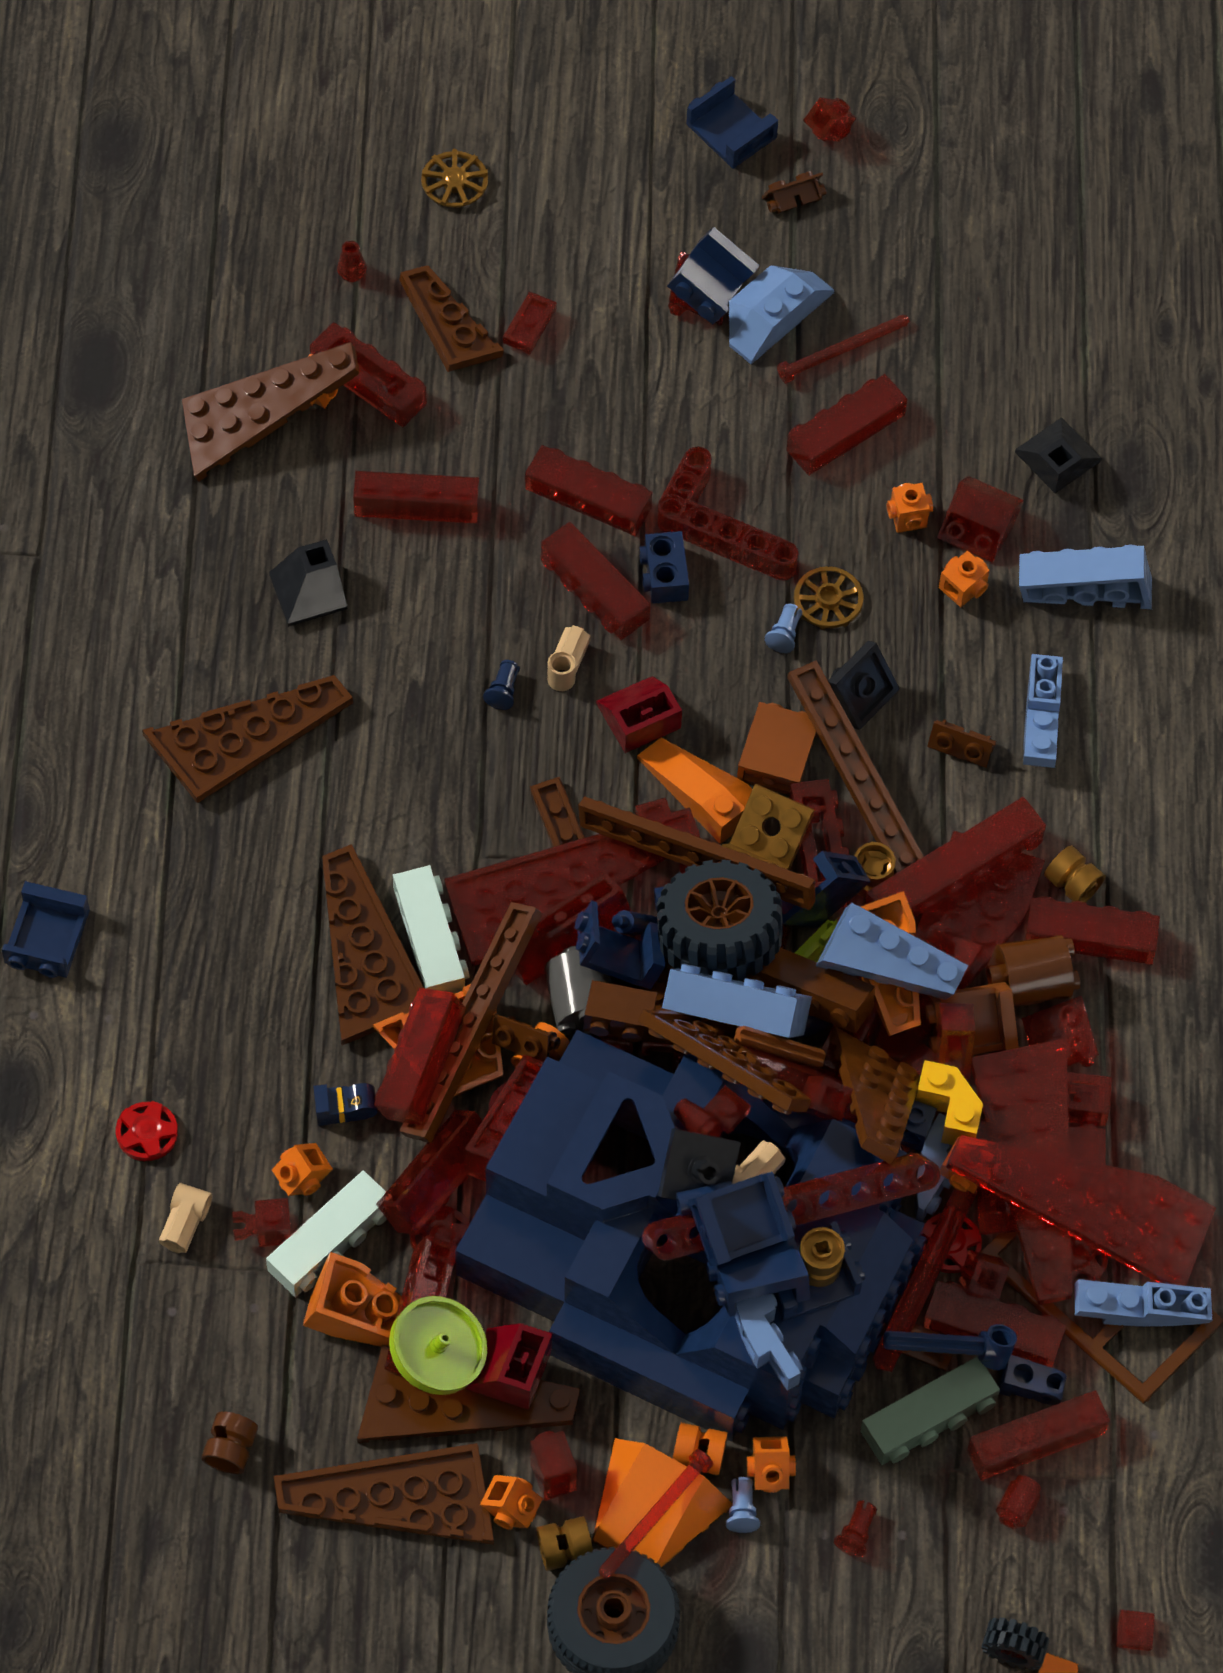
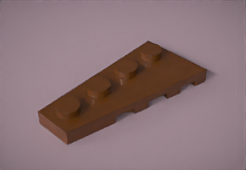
(447, 322)

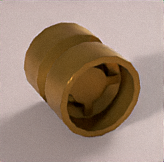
(877, 862)
(1071, 872)
(822, 1255)
(576, 1539)

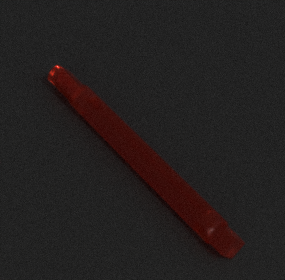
(926, 1273)

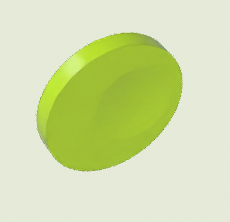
(438, 1345)

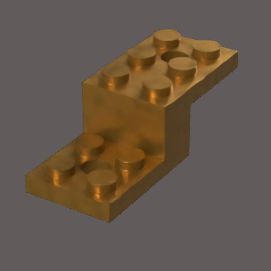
(750, 832)

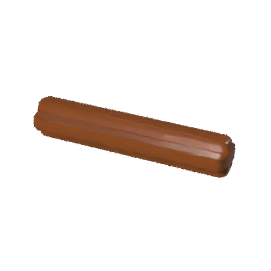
(779, 1046)

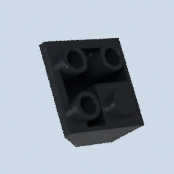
(1058, 455)
(308, 584)

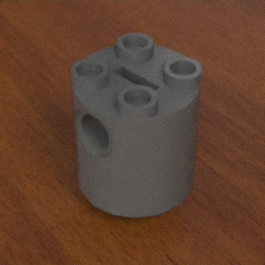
(569, 989)

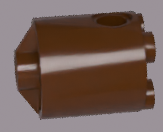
(1035, 969)

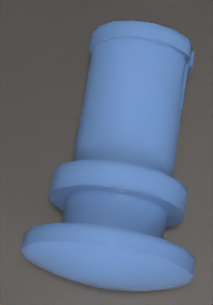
(783, 633)
(742, 1512)

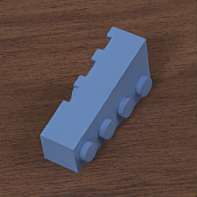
(1087, 576)
(882, 952)
(737, 1002)

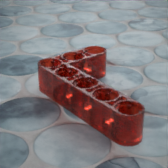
(717, 524)

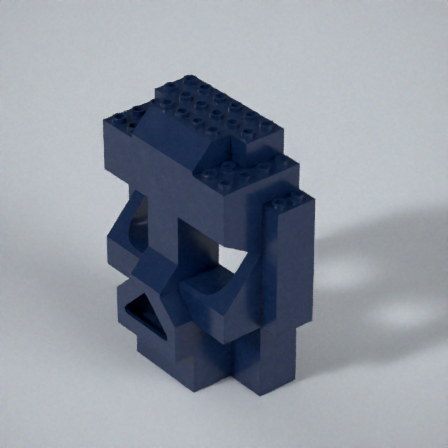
(580, 1247)

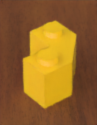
(950, 1093)

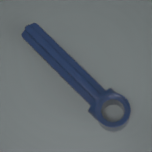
(991, 1346)

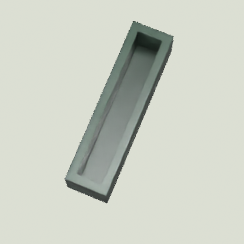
(930, 1411)

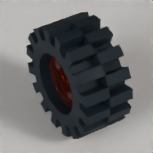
(1015, 1643)

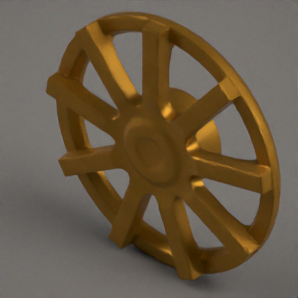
(454, 178)
(828, 598)

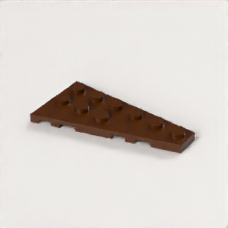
(253, 407)
(235, 738)
(368, 958)
(721, 1052)
(880, 1093)
(402, 1410)
(410, 1493)

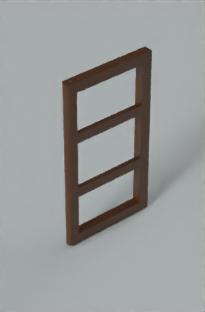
(1095, 1346)

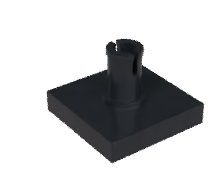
(863, 684)
(696, 1162)

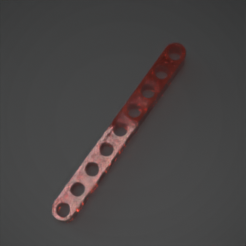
(808, 1195)

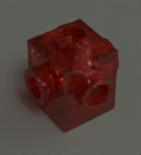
(830, 119)

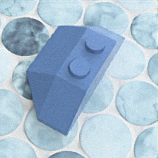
(772, 308)

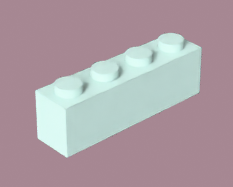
(429, 931)
(333, 1229)

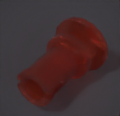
(855, 1533)

